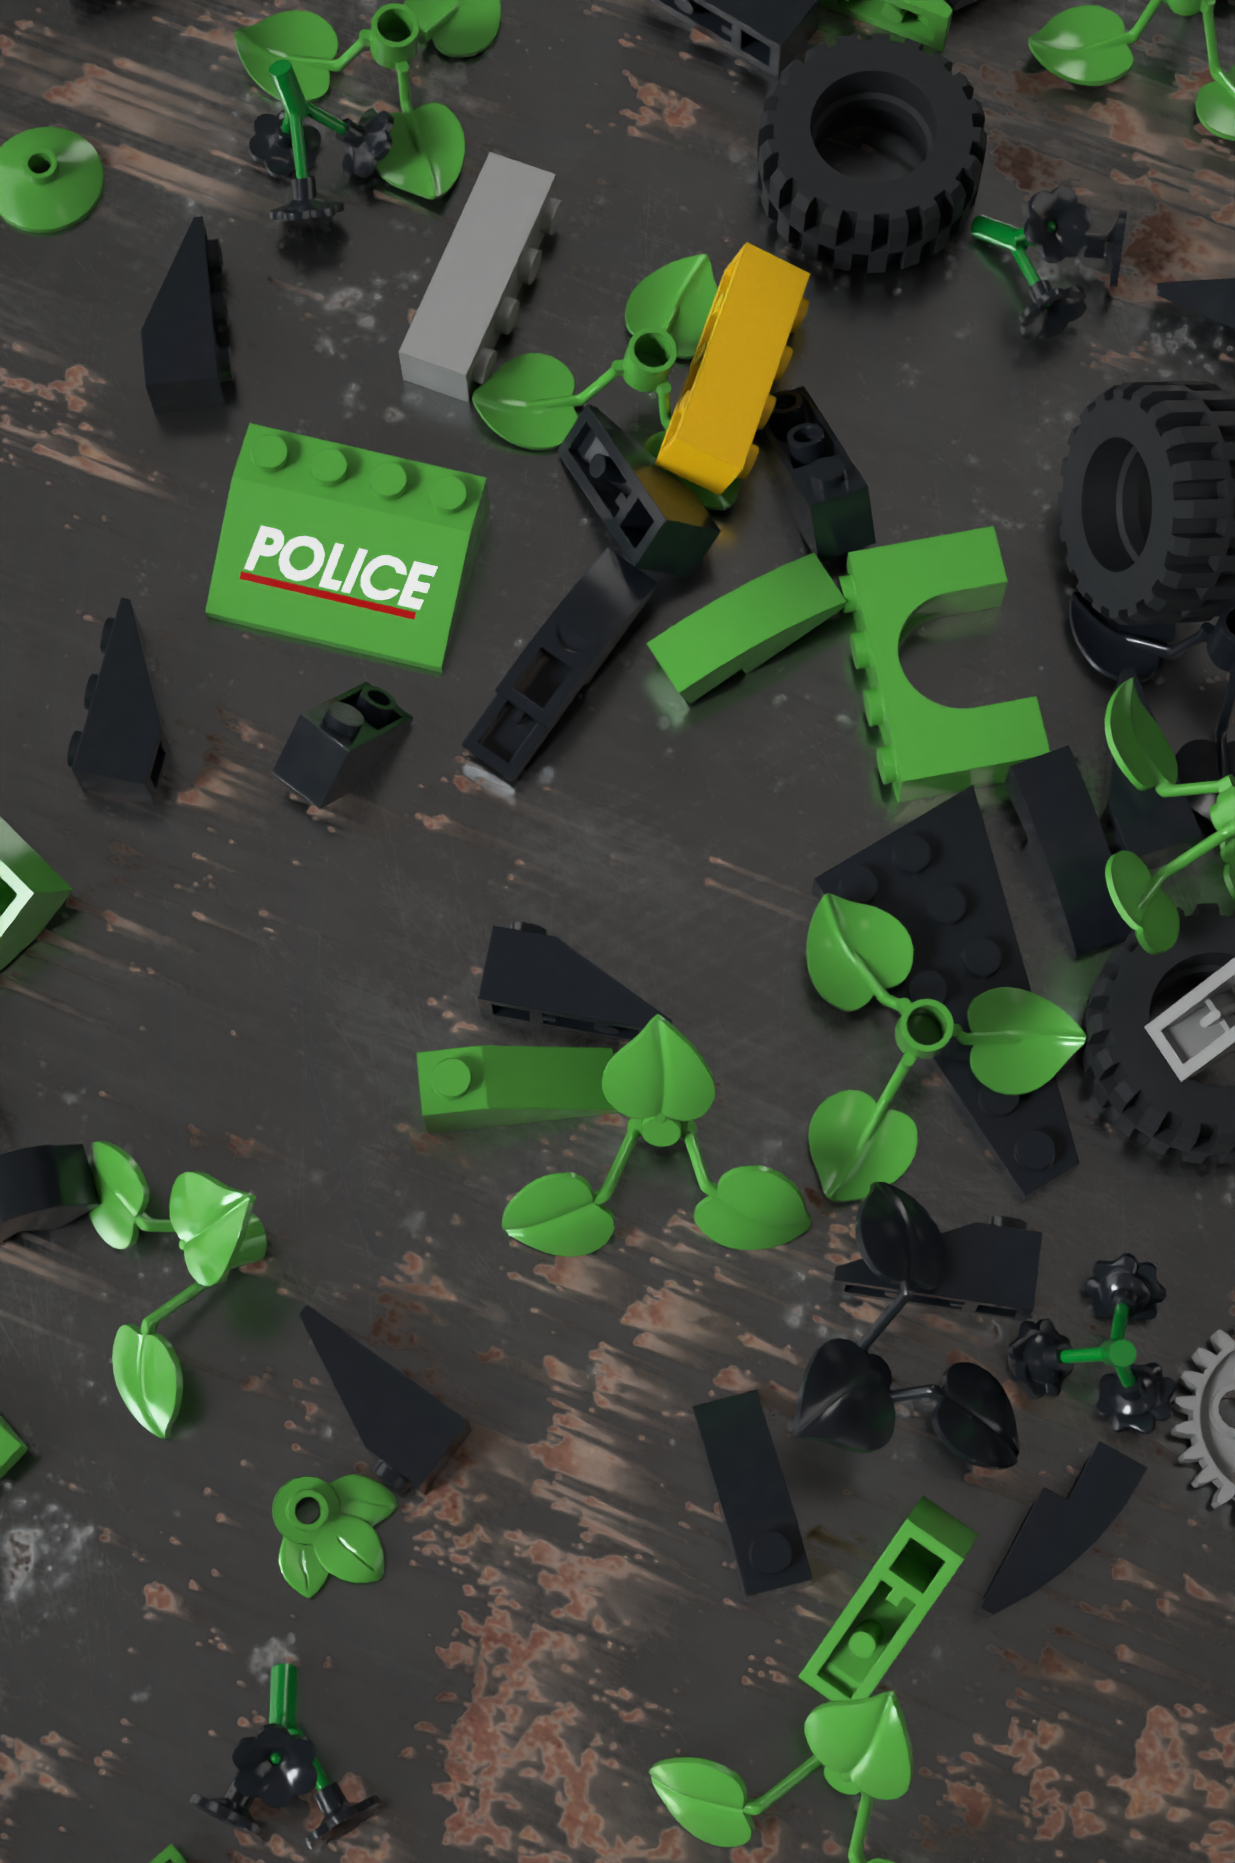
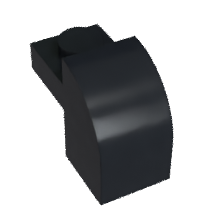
(44, 1188)

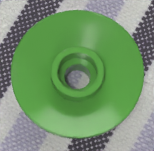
(52, 198)

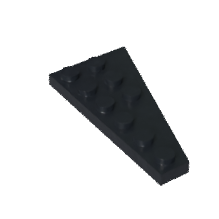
(950, 899)

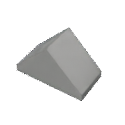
(1199, 1025)

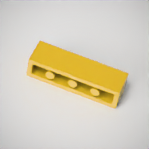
(734, 370)

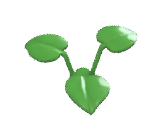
(1091, 49)
(425, 141)
(533, 395)
(1149, 762)
(1014, 1038)
(662, 1087)
(216, 1236)
(856, 1741)

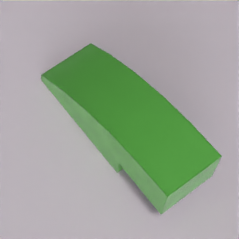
(746, 626)

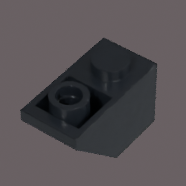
(340, 743)

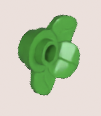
(339, 1537)

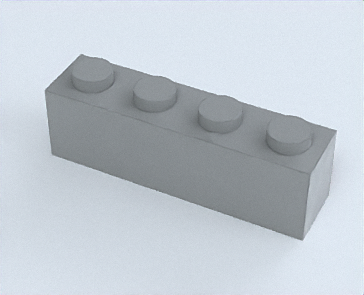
(480, 278)

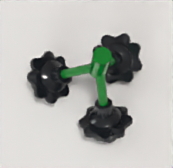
(1138, 1393)

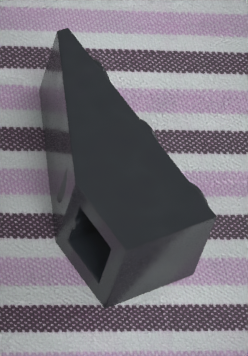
(181, 331)
(817, 477)
(124, 732)

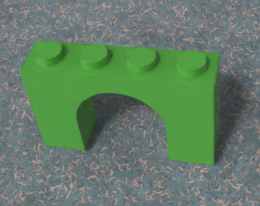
(927, 744)

